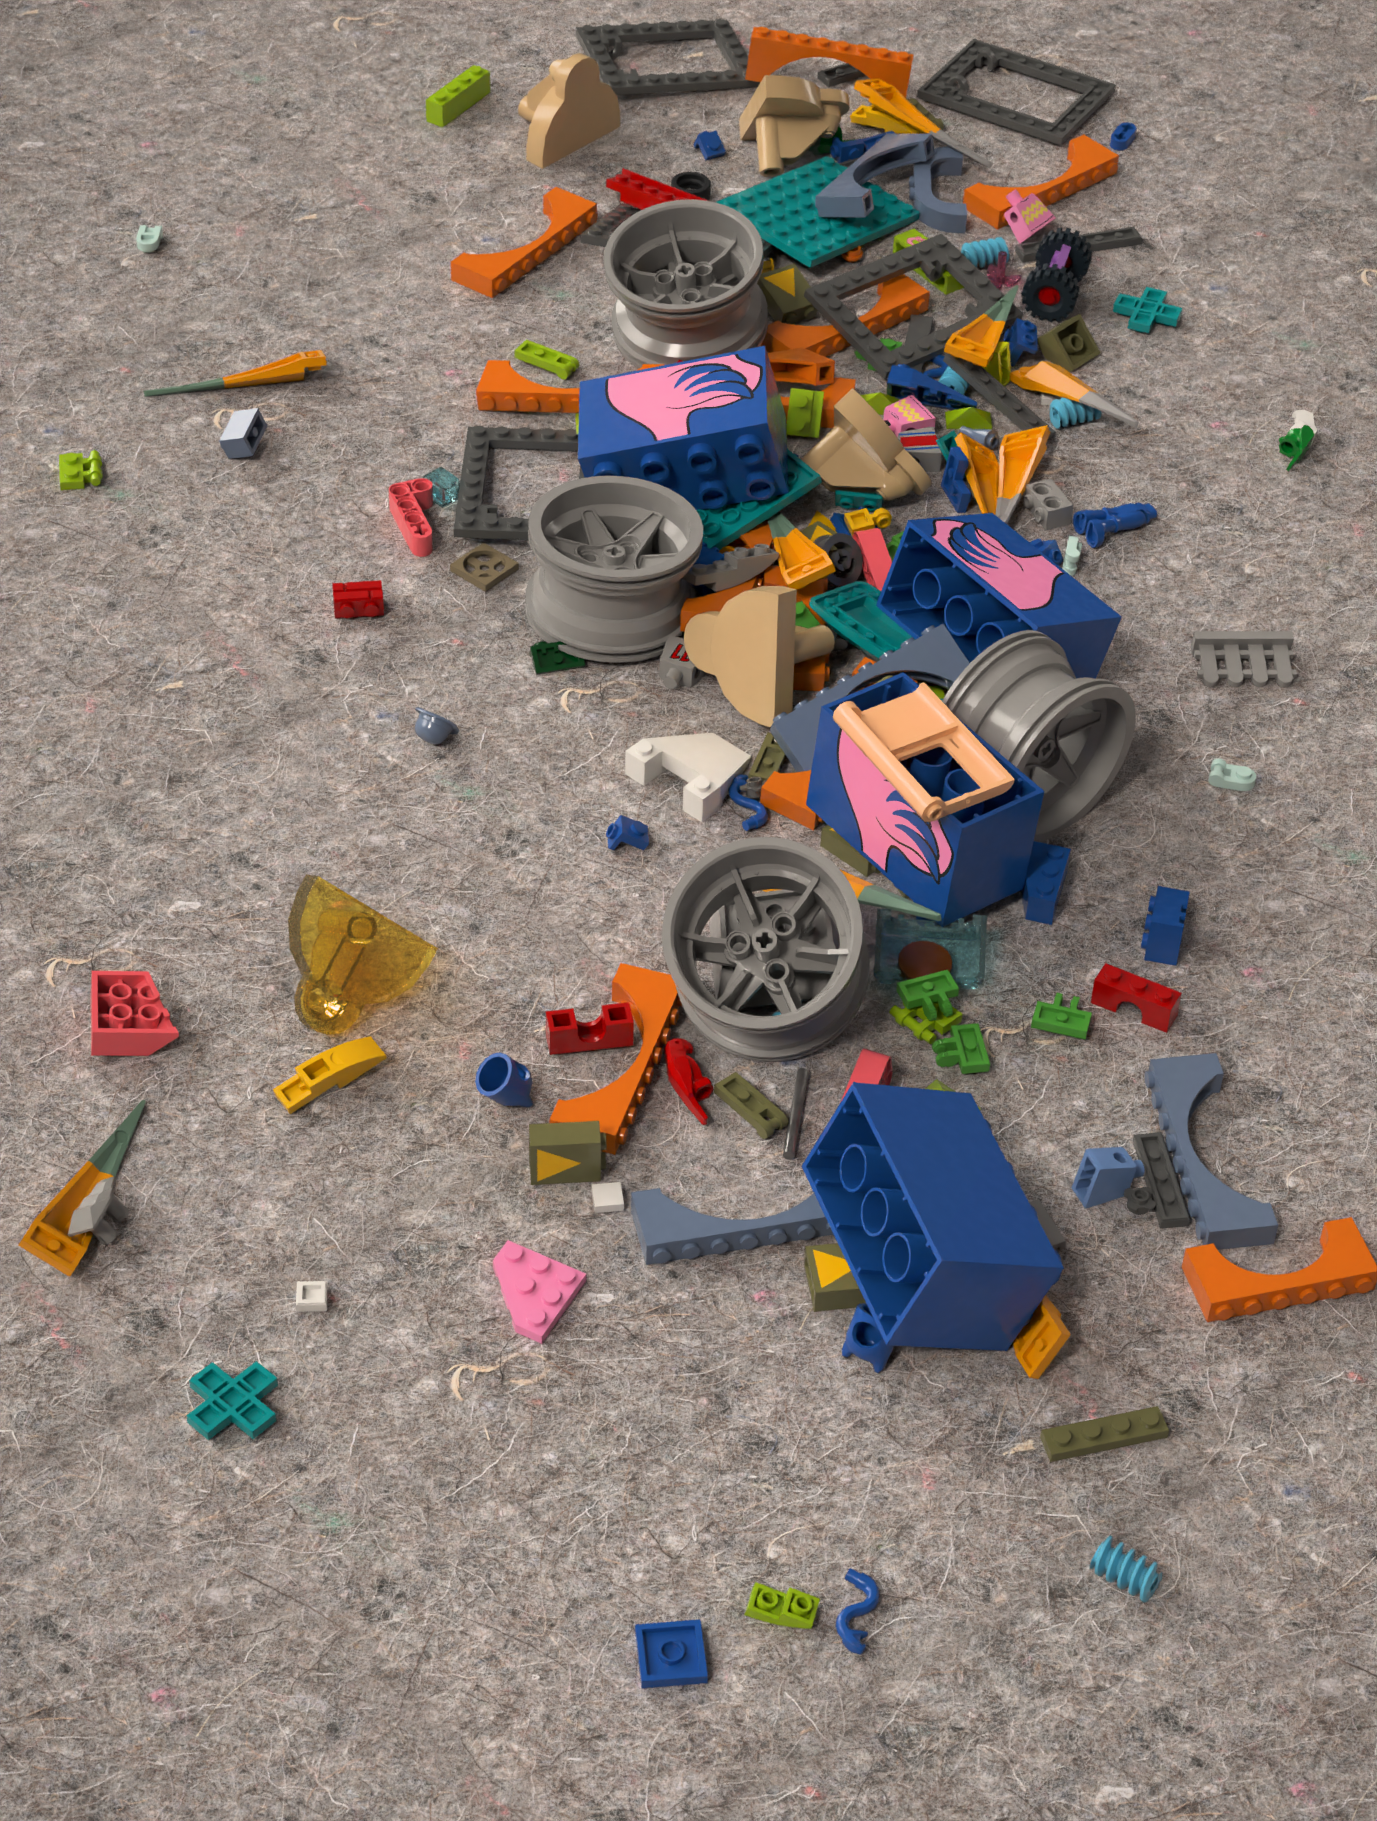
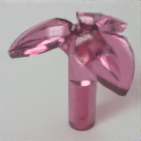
(997, 274)

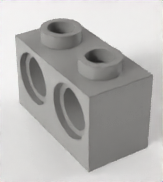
(1048, 504)

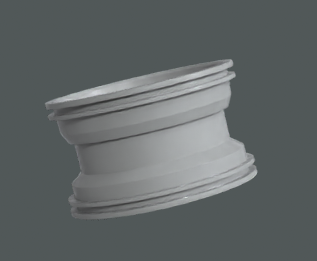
(674, 281)
(611, 566)
(1047, 722)
(734, 874)

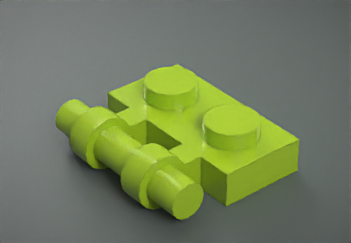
(72, 470)
(923, 1030)

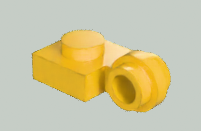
(863, 520)

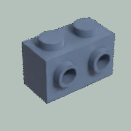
(243, 433)

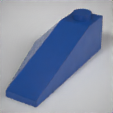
(907, 381)

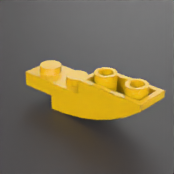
(871, 116)
(327, 1069)

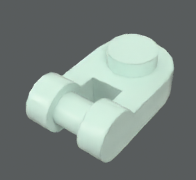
(149, 238)
(1072, 555)
(1231, 776)

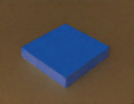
(671, 1654)

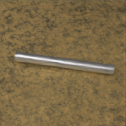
(795, 1113)

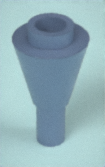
(986, 437)

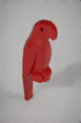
(687, 1077)

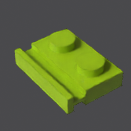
(805, 413)

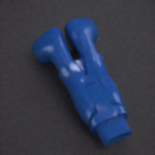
(1124, 517)

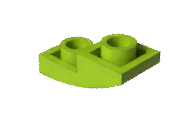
(779, 1608)

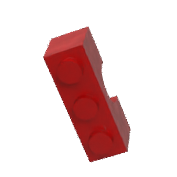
(1156, 1002)
(609, 1030)

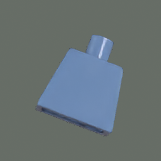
(1105, 1175)

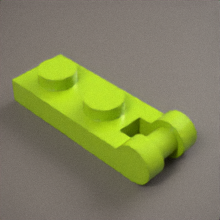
(546, 358)

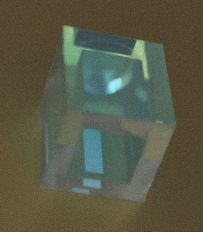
(444, 486)

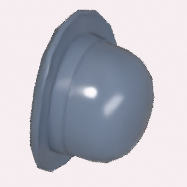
(433, 727)

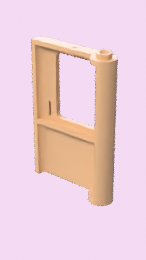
(915, 726)

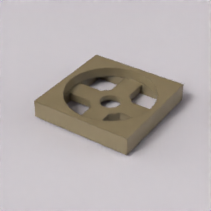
(484, 579)

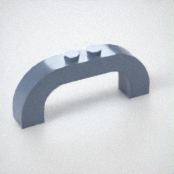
(934, 212)

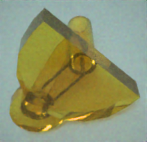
(347, 956)

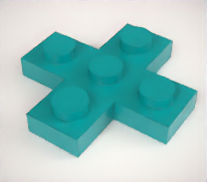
(1147, 310)
(232, 1400)

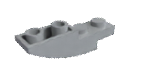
(735, 569)

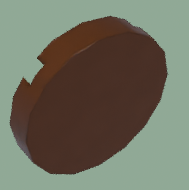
(922, 959)

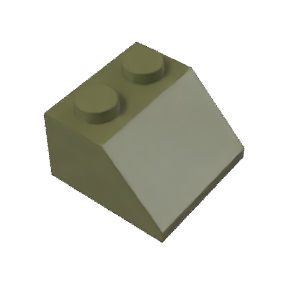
(1068, 344)

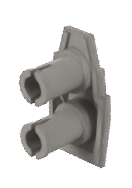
(92, 1209)

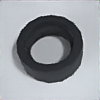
(693, 181)

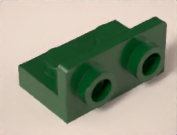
(548, 659)

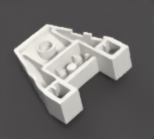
(700, 759)

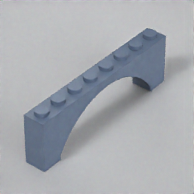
(846, 195)
(928, 658)
(1218, 1210)
(676, 1233)

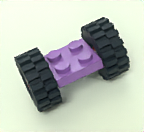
(1060, 265)

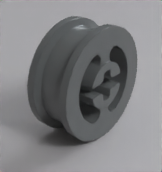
(845, 559)

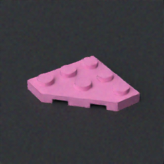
(535, 1289)

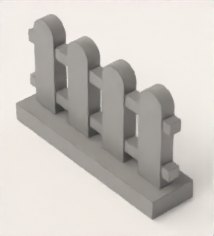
(1239, 645)

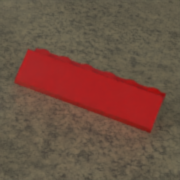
(644, 191)

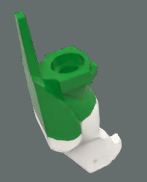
(1299, 437)

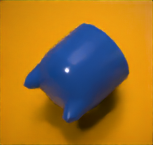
(504, 1081)
(865, 1339)

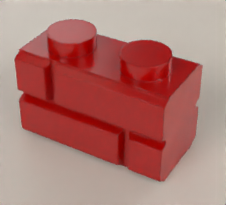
(358, 599)

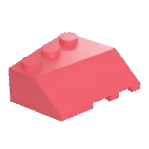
(127, 1015)

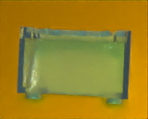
(962, 940)

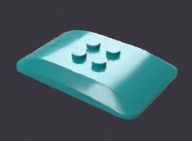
(856, 618)

